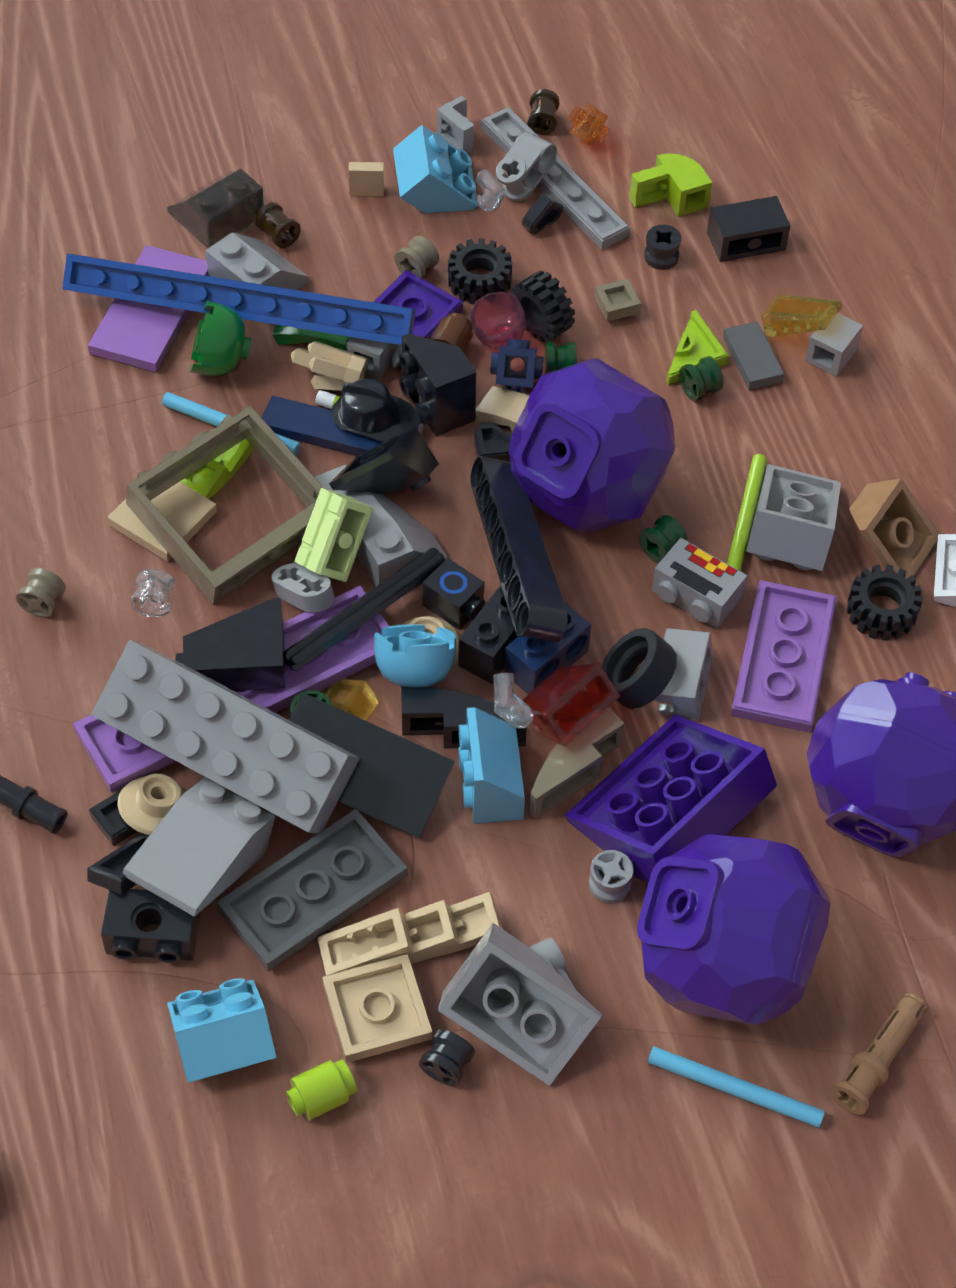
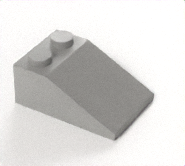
(794, 518)
(201, 846)
(518, 1005)

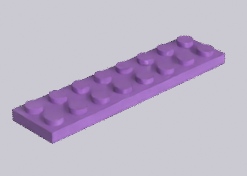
(123, 758)

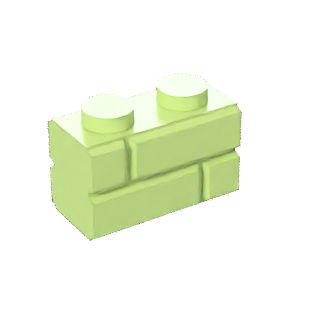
(333, 534)

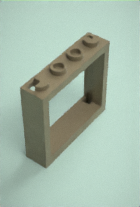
(202, 450)

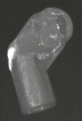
(492, 189)

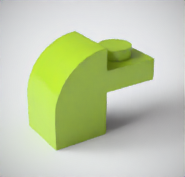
(675, 179)

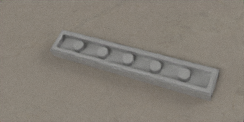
(562, 183)

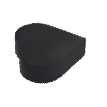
(542, 213)
(492, 442)

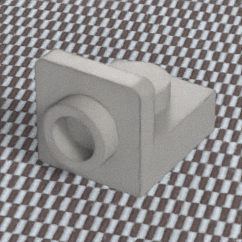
(454, 124)

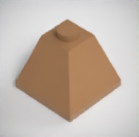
(894, 525)

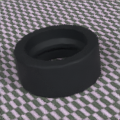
(652, 675)

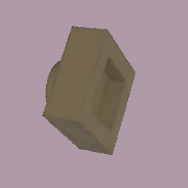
(617, 300)

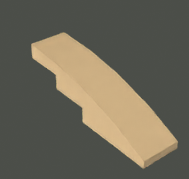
(419, 933)

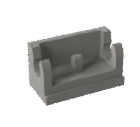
(691, 673)

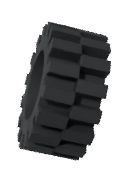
(479, 257)
(544, 306)
(883, 620)

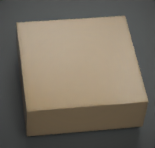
(366, 179)

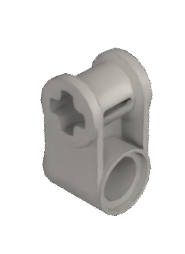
(526, 162)

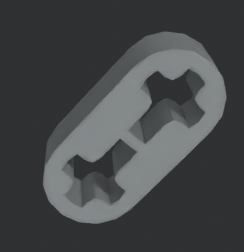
(303, 588)

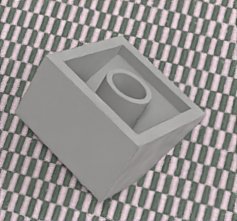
(252, 261)

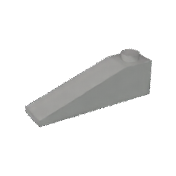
(391, 534)

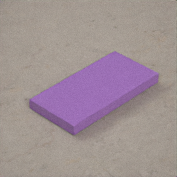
(141, 331)
(784, 656)

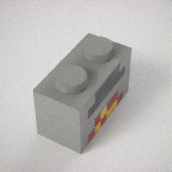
(698, 583)

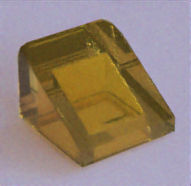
(353, 697)

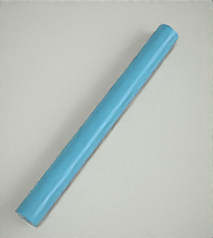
(210, 415)
(736, 1087)

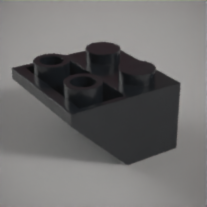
(438, 383)

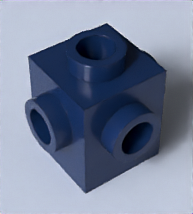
(514, 379)

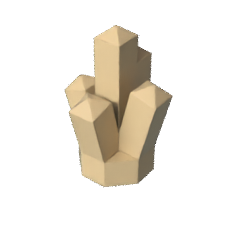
(332, 364)

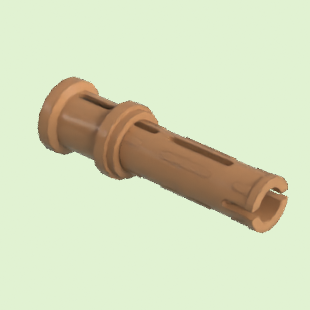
(871, 1066)

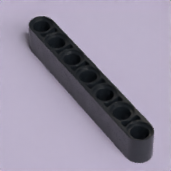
(518, 552)

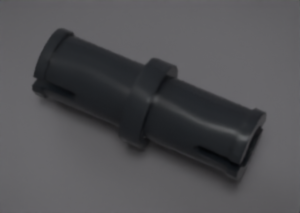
(27, 804)

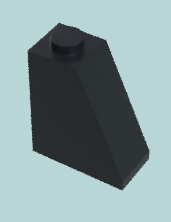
(240, 649)

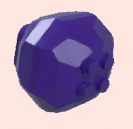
(591, 446)
(888, 764)
(732, 928)

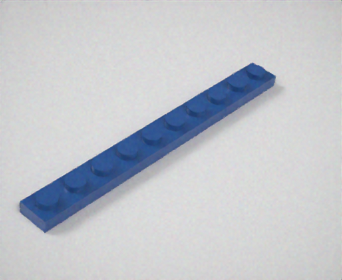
(247, 299)

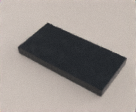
(393, 776)

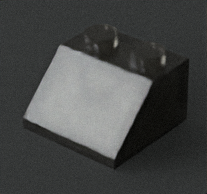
(220, 207)

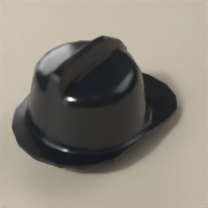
(372, 411)

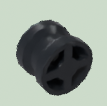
(662, 247)
(447, 1057)

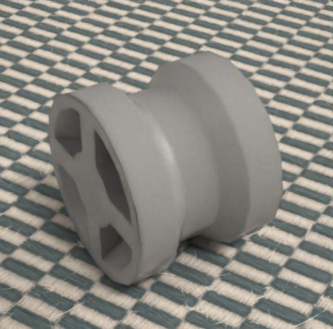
(608, 866)

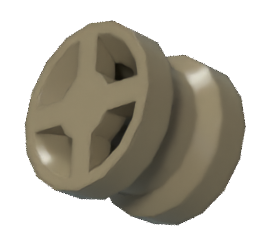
(417, 257)
(40, 593)

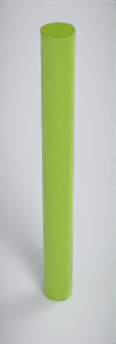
(747, 511)

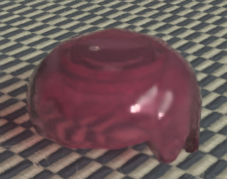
(497, 319)

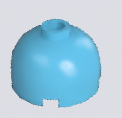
(414, 657)

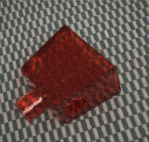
(562, 705)

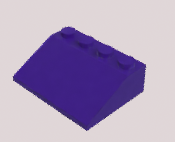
(673, 792)

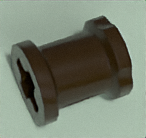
(546, 110)
(277, 225)

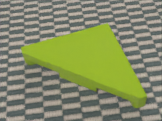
(695, 344)

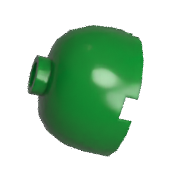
(219, 341)

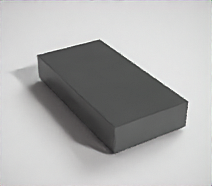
(753, 355)

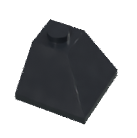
(389, 466)

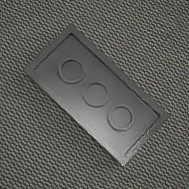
(312, 889)

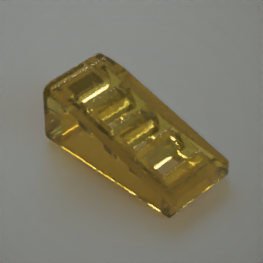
(798, 315)

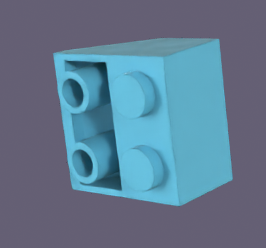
(434, 173)
(490, 768)
(221, 1029)

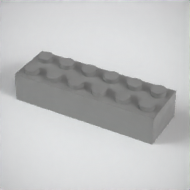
(225, 737)

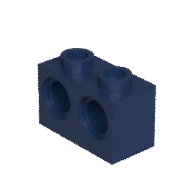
(537, 659)

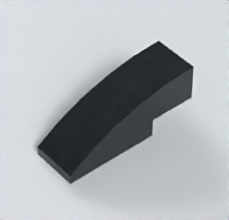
(441, 712)

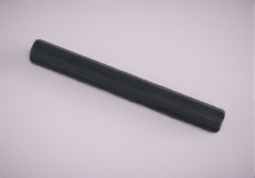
(362, 610)

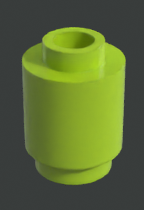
(321, 1089)

